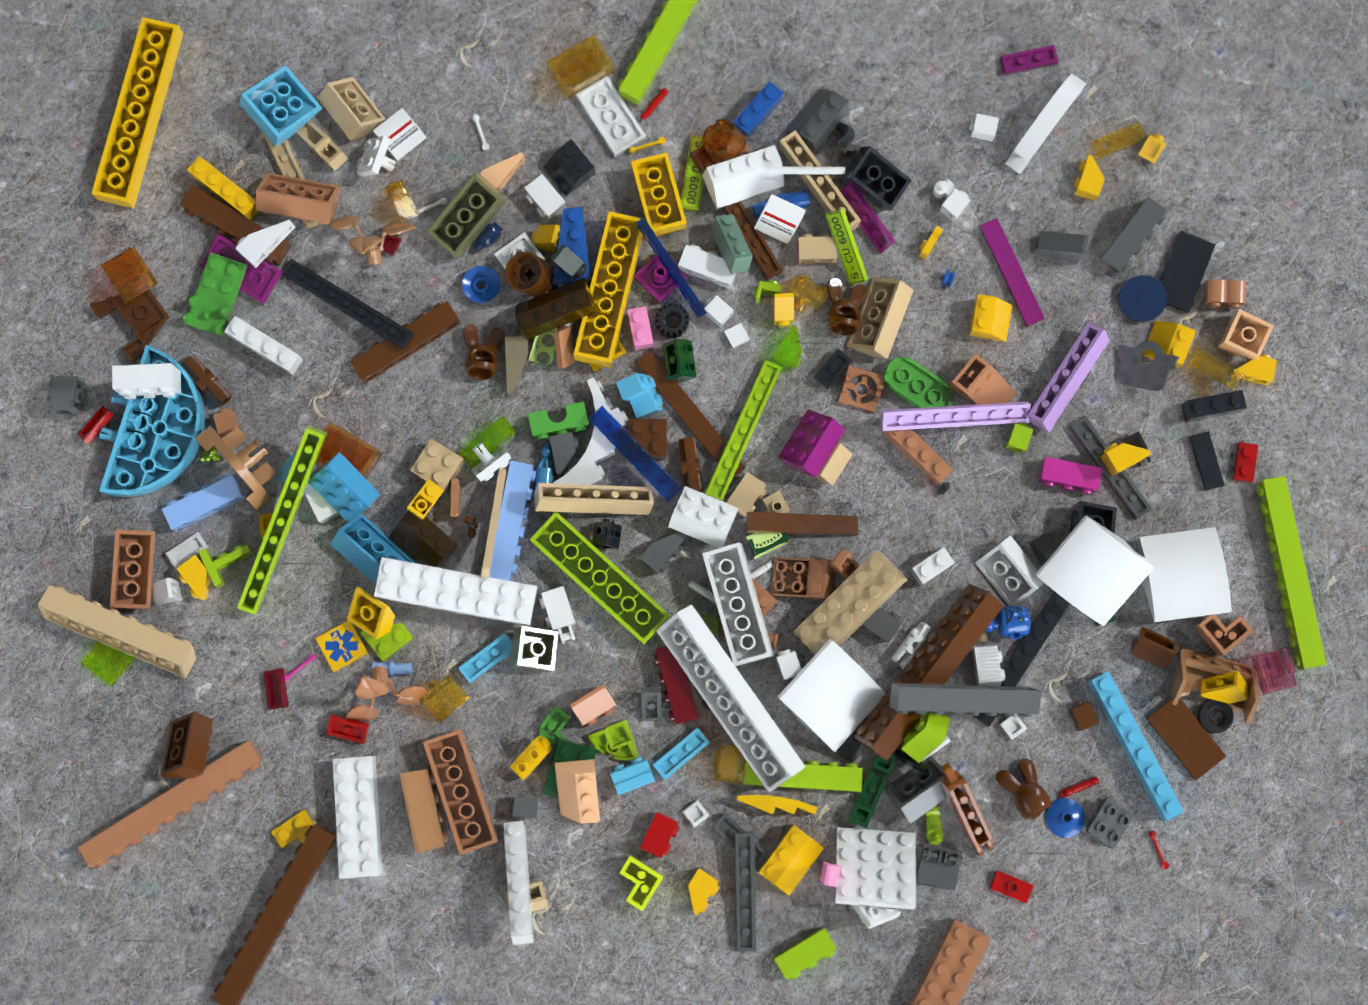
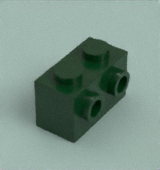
(679, 360)

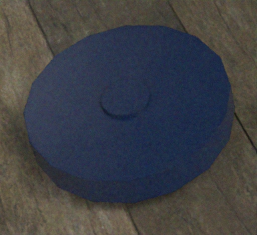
(1142, 298)

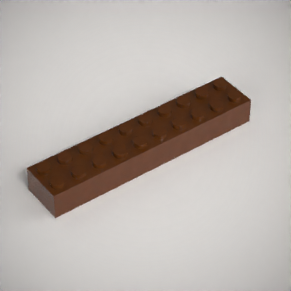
(931, 665)

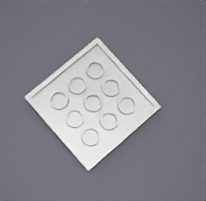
(876, 868)

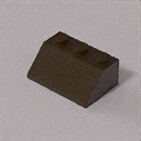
(423, 540)

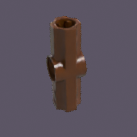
(206, 380)
(690, 464)

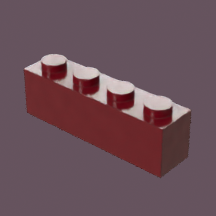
(677, 687)

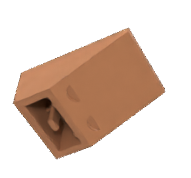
(981, 384)
(802, 578)

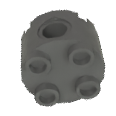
(67, 395)

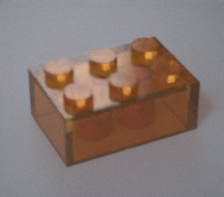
(357, 452)

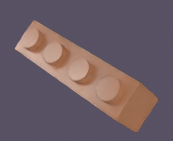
(919, 454)

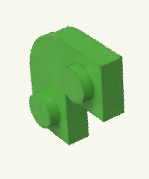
(553, 725)

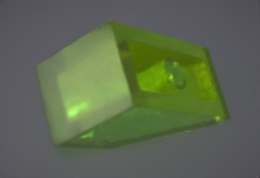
(789, 351)

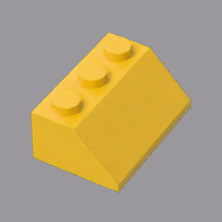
(790, 859)

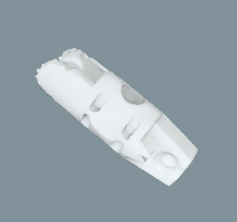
(911, 644)

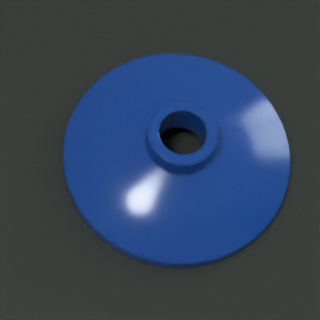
(480, 275)
(1055, 816)

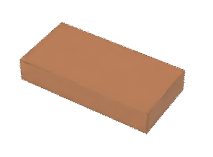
(564, 347)
(455, 498)

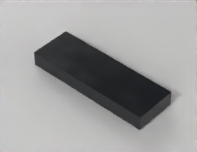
(1207, 461)

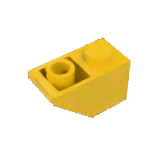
(1090, 179)
(425, 499)
(196, 576)
(700, 888)

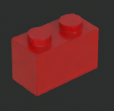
(659, 834)

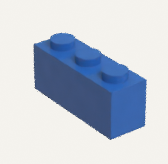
(759, 109)

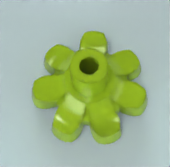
(211, 453)

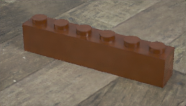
(226, 220)
(386, 354)

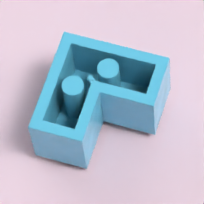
(641, 393)

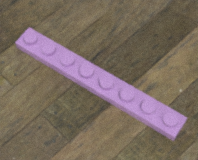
(955, 416)

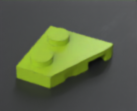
(391, 642)

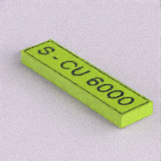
(693, 180)
(846, 246)

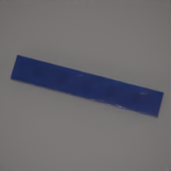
(670, 267)
(635, 454)

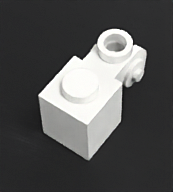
(955, 201)

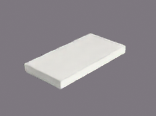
(610, 116)

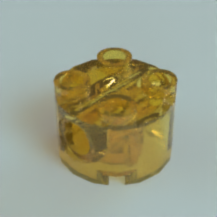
(728, 764)

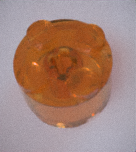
(724, 140)

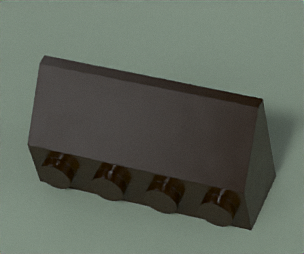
(555, 308)

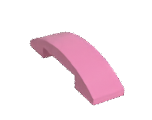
(830, 874)

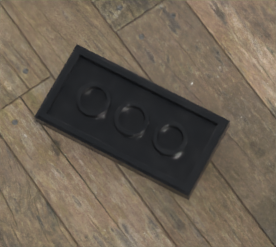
(1186, 270)

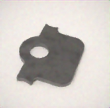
(1145, 376)

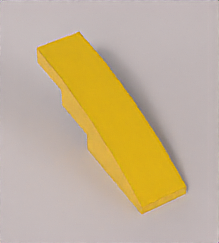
(769, 803)

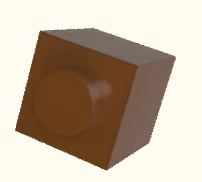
(1083, 715)

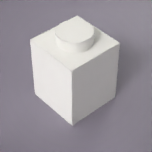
(983, 127)
(718, 310)

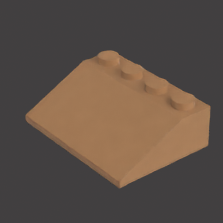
(423, 810)

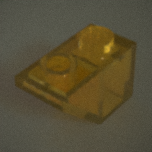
(401, 200)

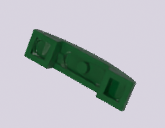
(871, 790)

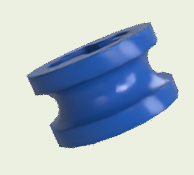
(948, 278)

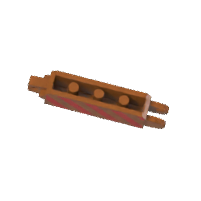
(966, 809)

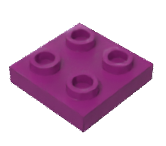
(656, 280)

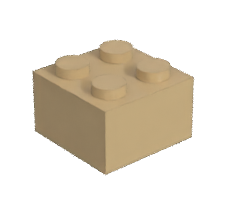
(438, 465)

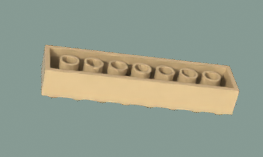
(117, 631)

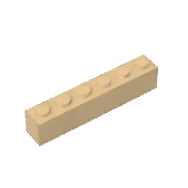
(819, 184)
(593, 499)

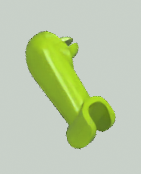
(933, 826)

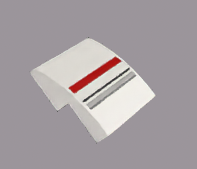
(402, 133)
(779, 219)

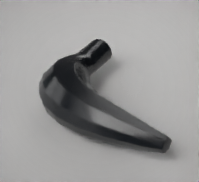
(847, 133)

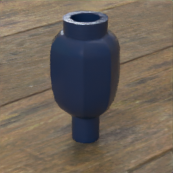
(488, 236)

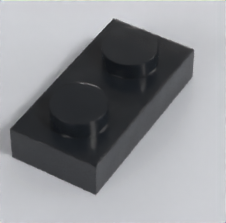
(832, 369)

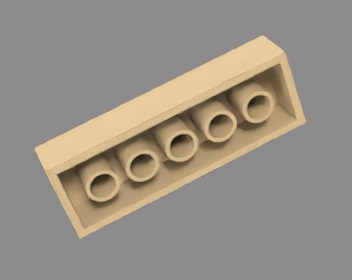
(851, 603)

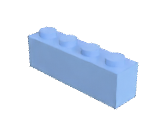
(203, 502)

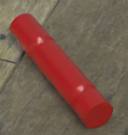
(653, 105)
(1079, 787)

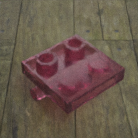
(1274, 671)

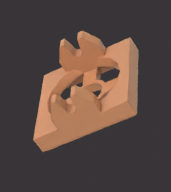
(876, 378)

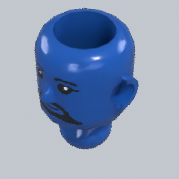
(1011, 622)

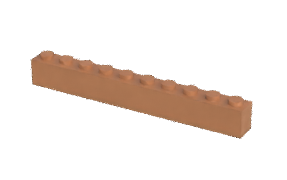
(170, 804)

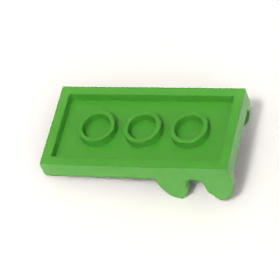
(215, 294)

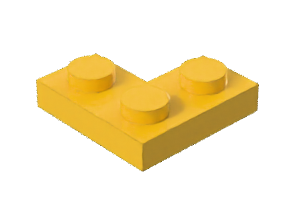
(293, 829)

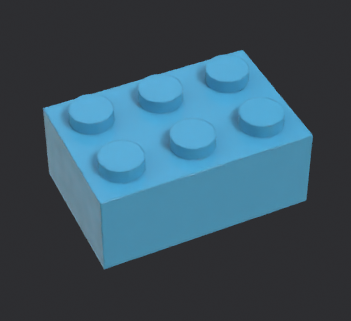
(343, 487)

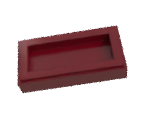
(276, 689)

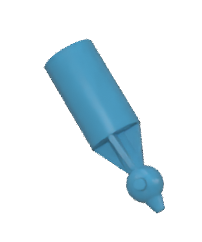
(545, 469)

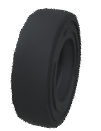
(1203, 716)

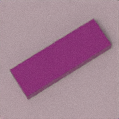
(1029, 60)

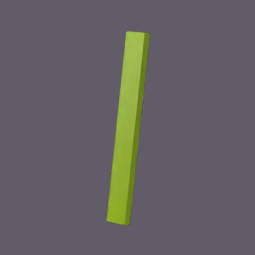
(743, 430)

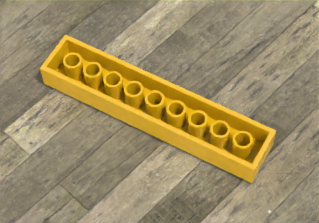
(137, 112)

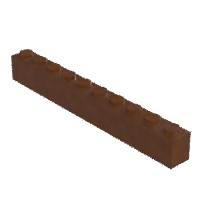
(275, 916)

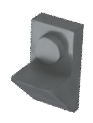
(651, 703)

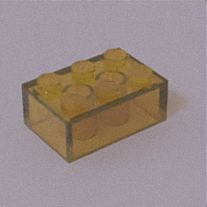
(580, 66)

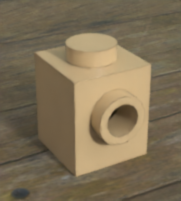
(775, 503)

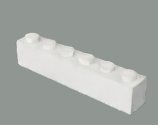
(518, 883)

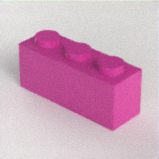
(1070, 475)

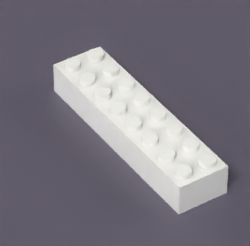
(455, 591)

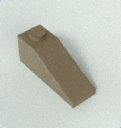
(517, 356)

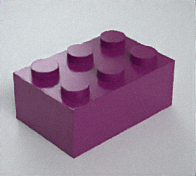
(811, 443)

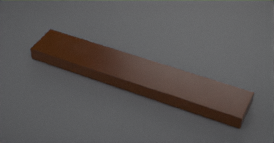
(801, 523)

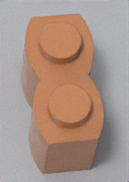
(1224, 293)

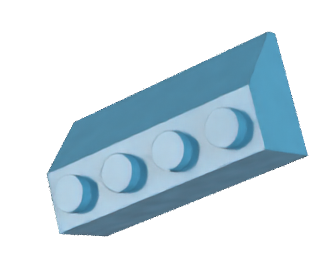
(366, 545)

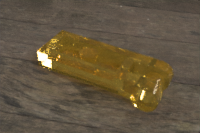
(1119, 140)
(1216, 369)

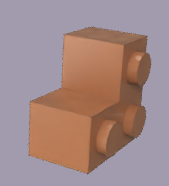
(1220, 637)

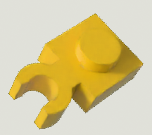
(927, 246)

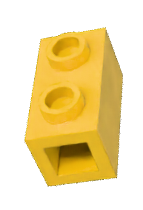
(531, 757)

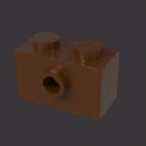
(1153, 648)

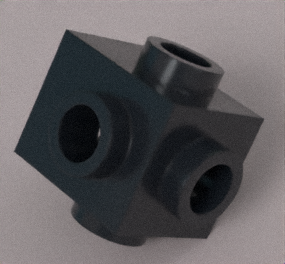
(607, 534)

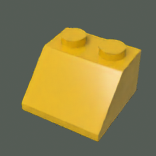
(990, 318)
(1172, 338)
(1122, 457)
(370, 614)

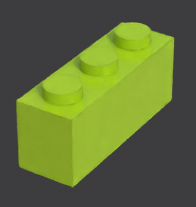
(805, 954)

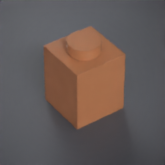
(225, 421)

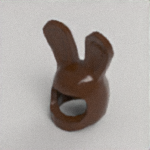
(844, 314)
(481, 358)
(1030, 797)

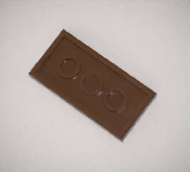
(1186, 738)

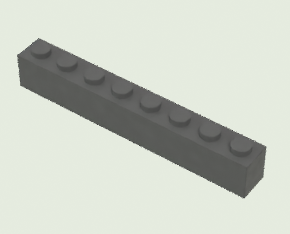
(964, 698)

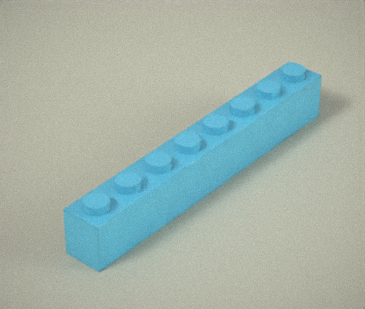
(1135, 746)

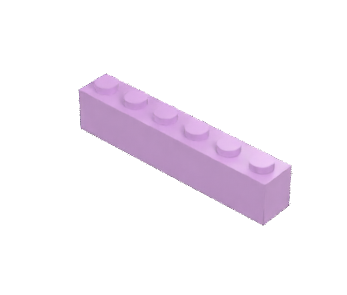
(1068, 377)

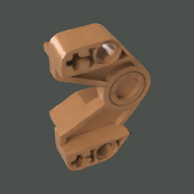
(241, 461)

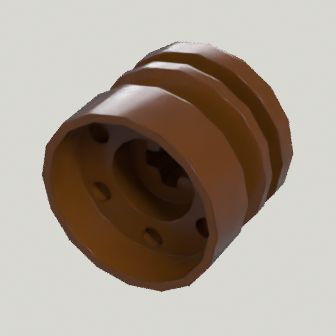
(522, 268)

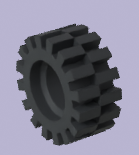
(672, 331)

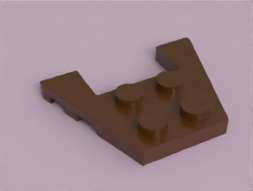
(142, 314)

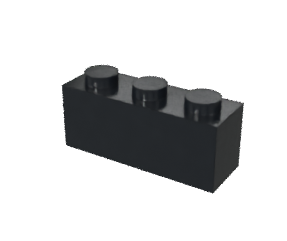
(1213, 406)

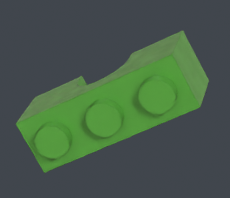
(543, 427)

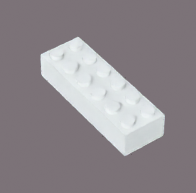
(738, 604)
(357, 817)

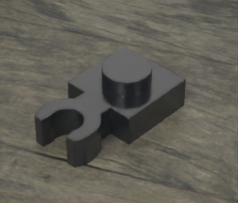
(1136, 440)

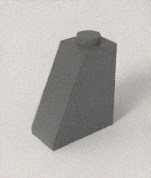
(1061, 245)

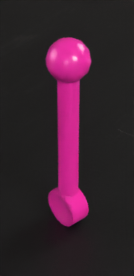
(312, 657)

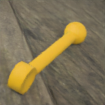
(661, 141)

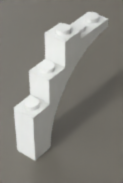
(599, 448)

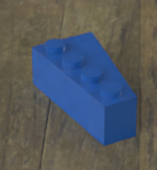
(574, 237)

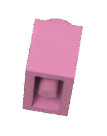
(640, 328)

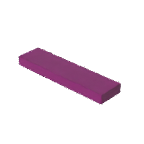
(869, 221)

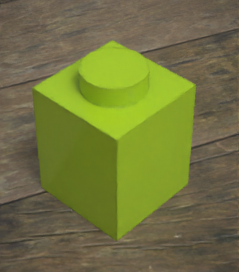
(1019, 437)

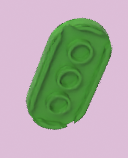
(916, 384)

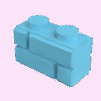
(632, 776)

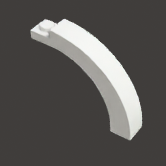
(1045, 123)

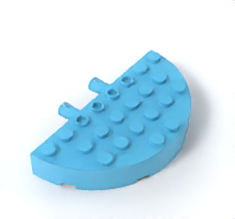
(154, 436)

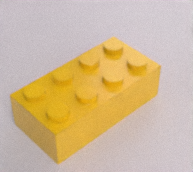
(659, 194)

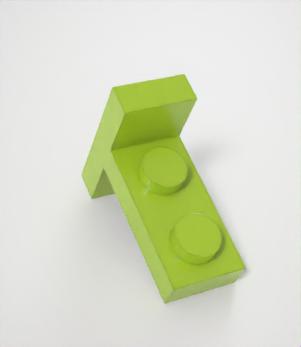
(223, 560)

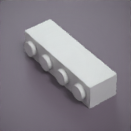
(263, 345)

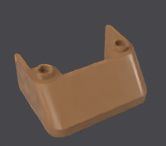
(1195, 665)

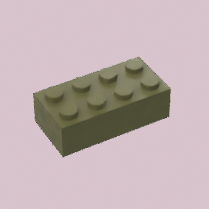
(467, 215)

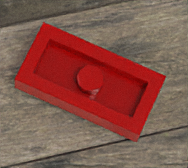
(1245, 462)
(348, 729)

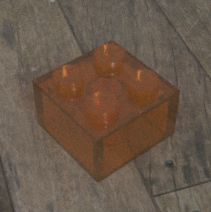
(129, 274)

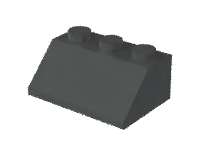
(819, 118)
(917, 793)

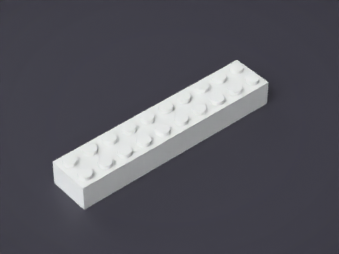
(730, 698)

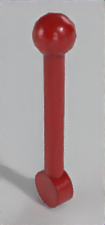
(1164, 865)

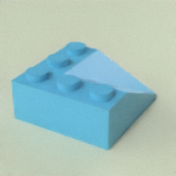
(279, 105)

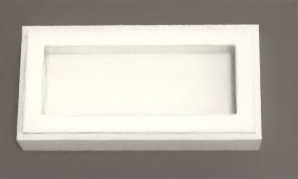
(186, 550)

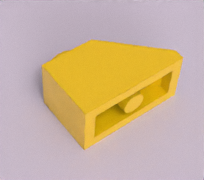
(546, 237)
(783, 309)
(1260, 370)
(1225, 687)

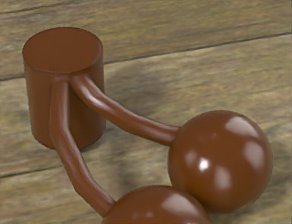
(471, 521)

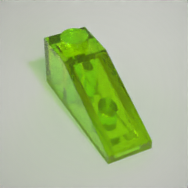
(492, 439)

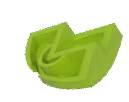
(615, 740)

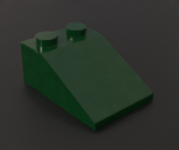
(565, 751)

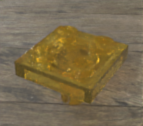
(808, 293)
(444, 698)

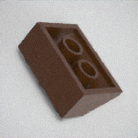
(187, 746)

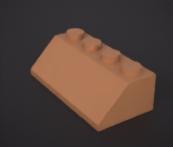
(297, 198)
(132, 570)

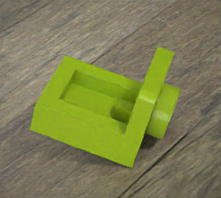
(769, 288)

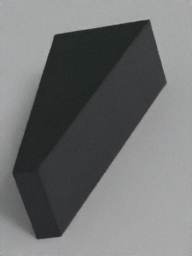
(905, 758)

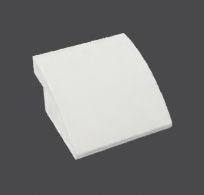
(1094, 570)
(1186, 575)
(831, 695)

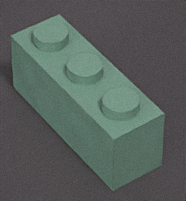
(731, 244)

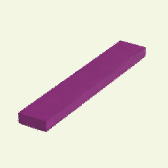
(1012, 272)

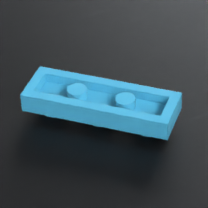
(486, 658)
(681, 753)

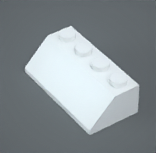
(743, 177)

